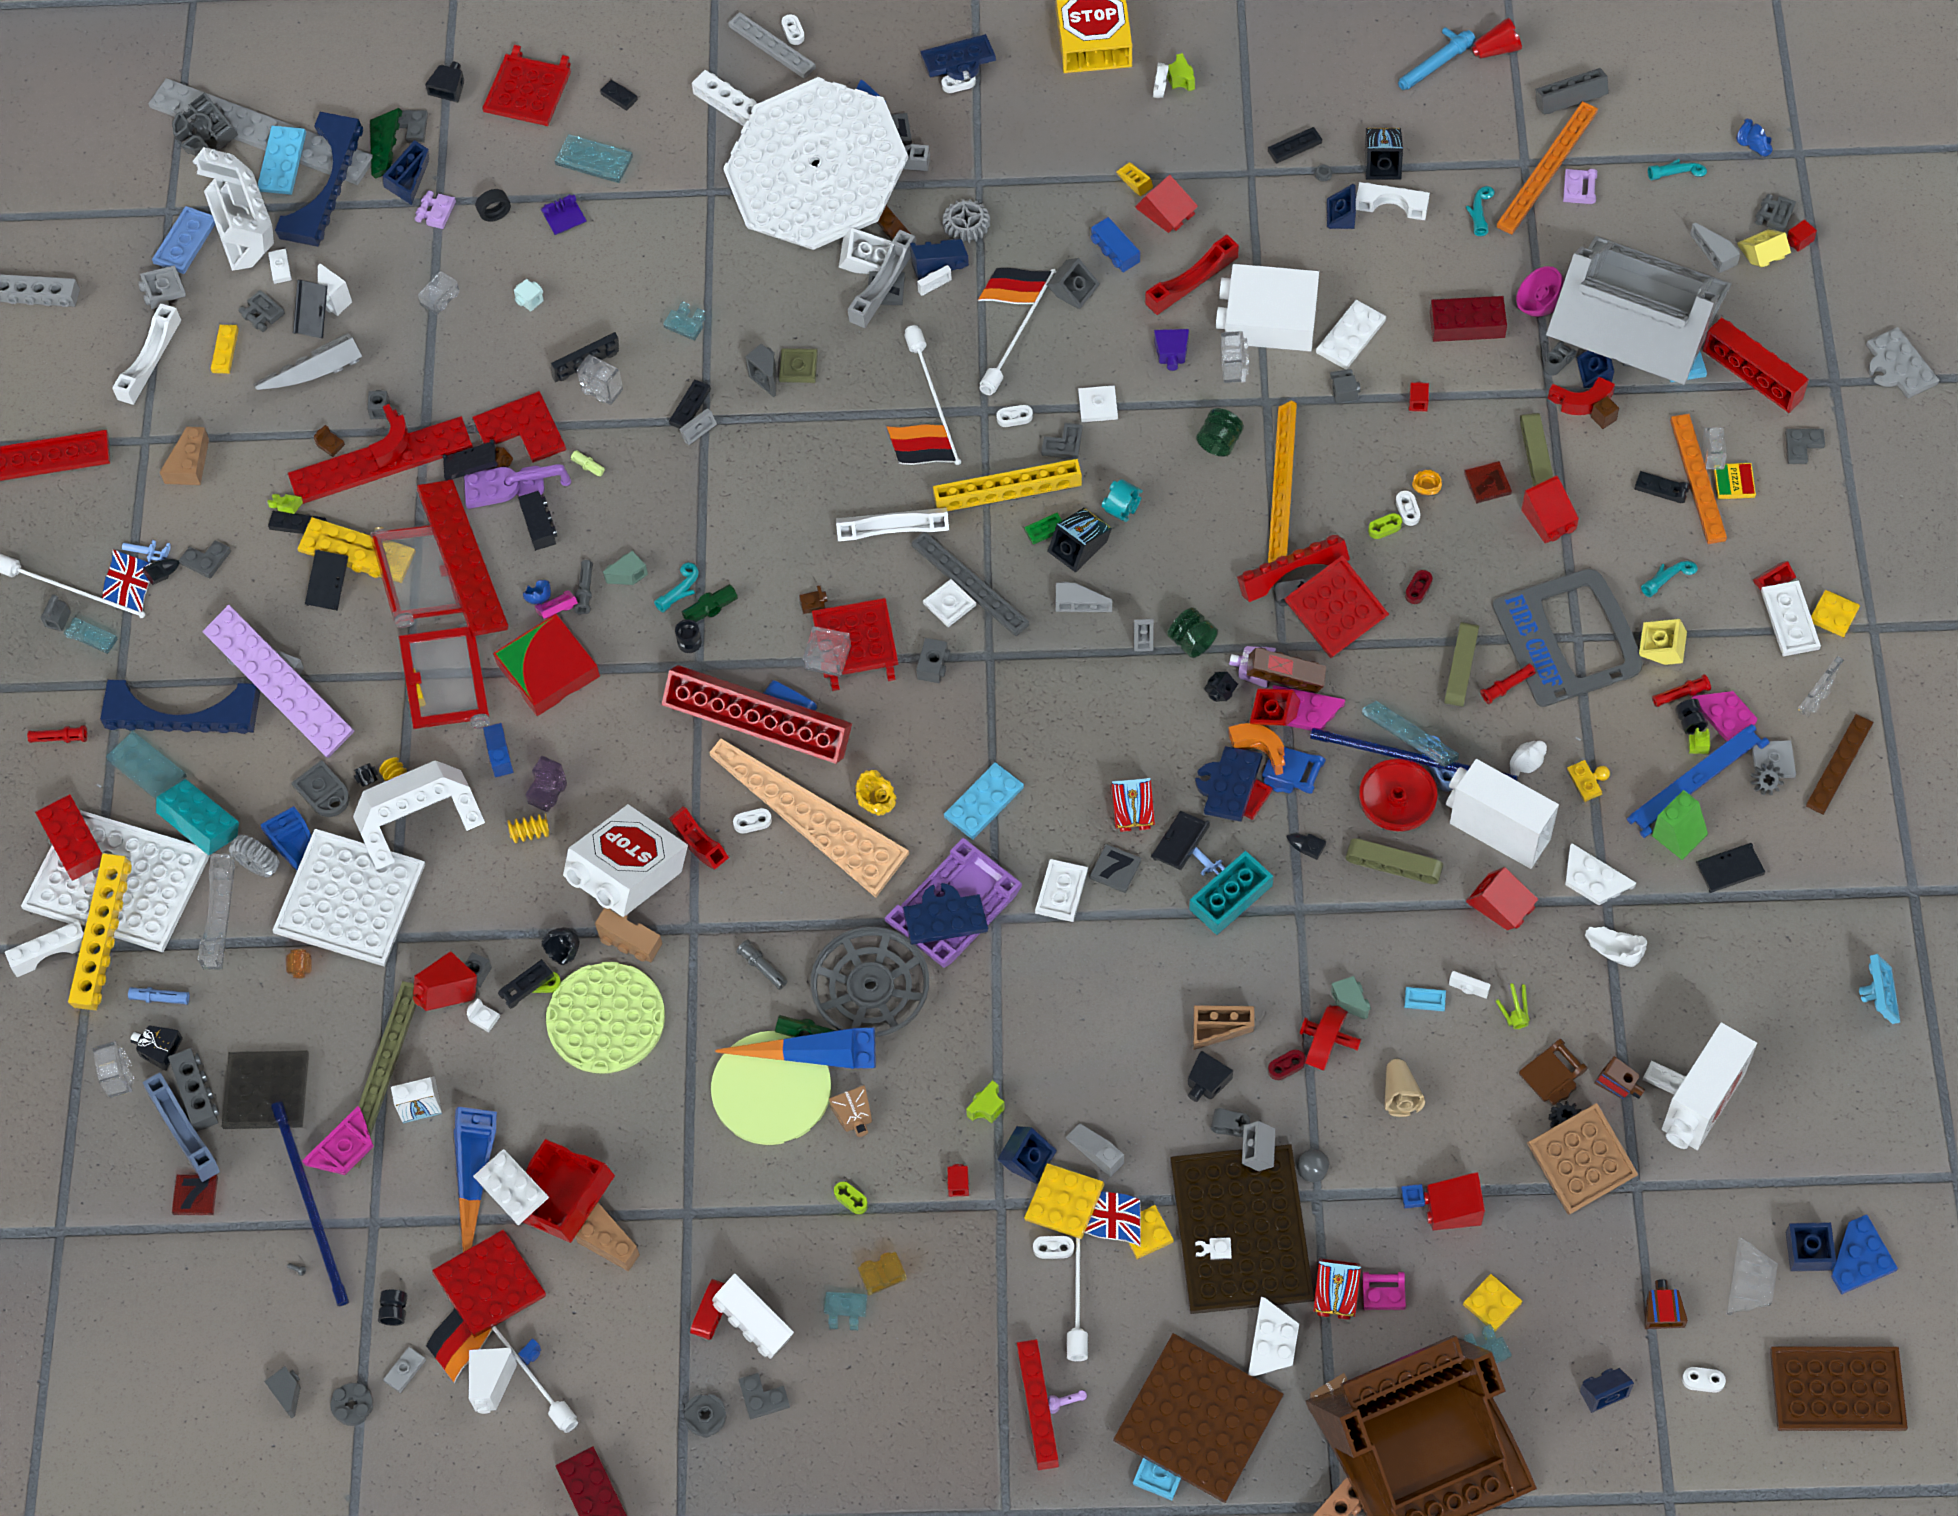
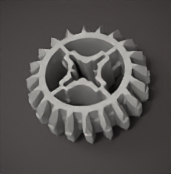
(976, 216)
(254, 856)

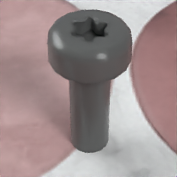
(301, 1270)

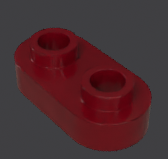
(1417, 588)
(1285, 1064)

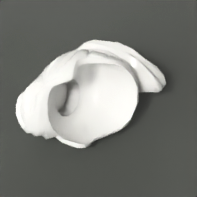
(1528, 757)

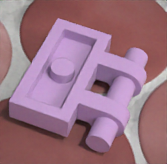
(440, 209)

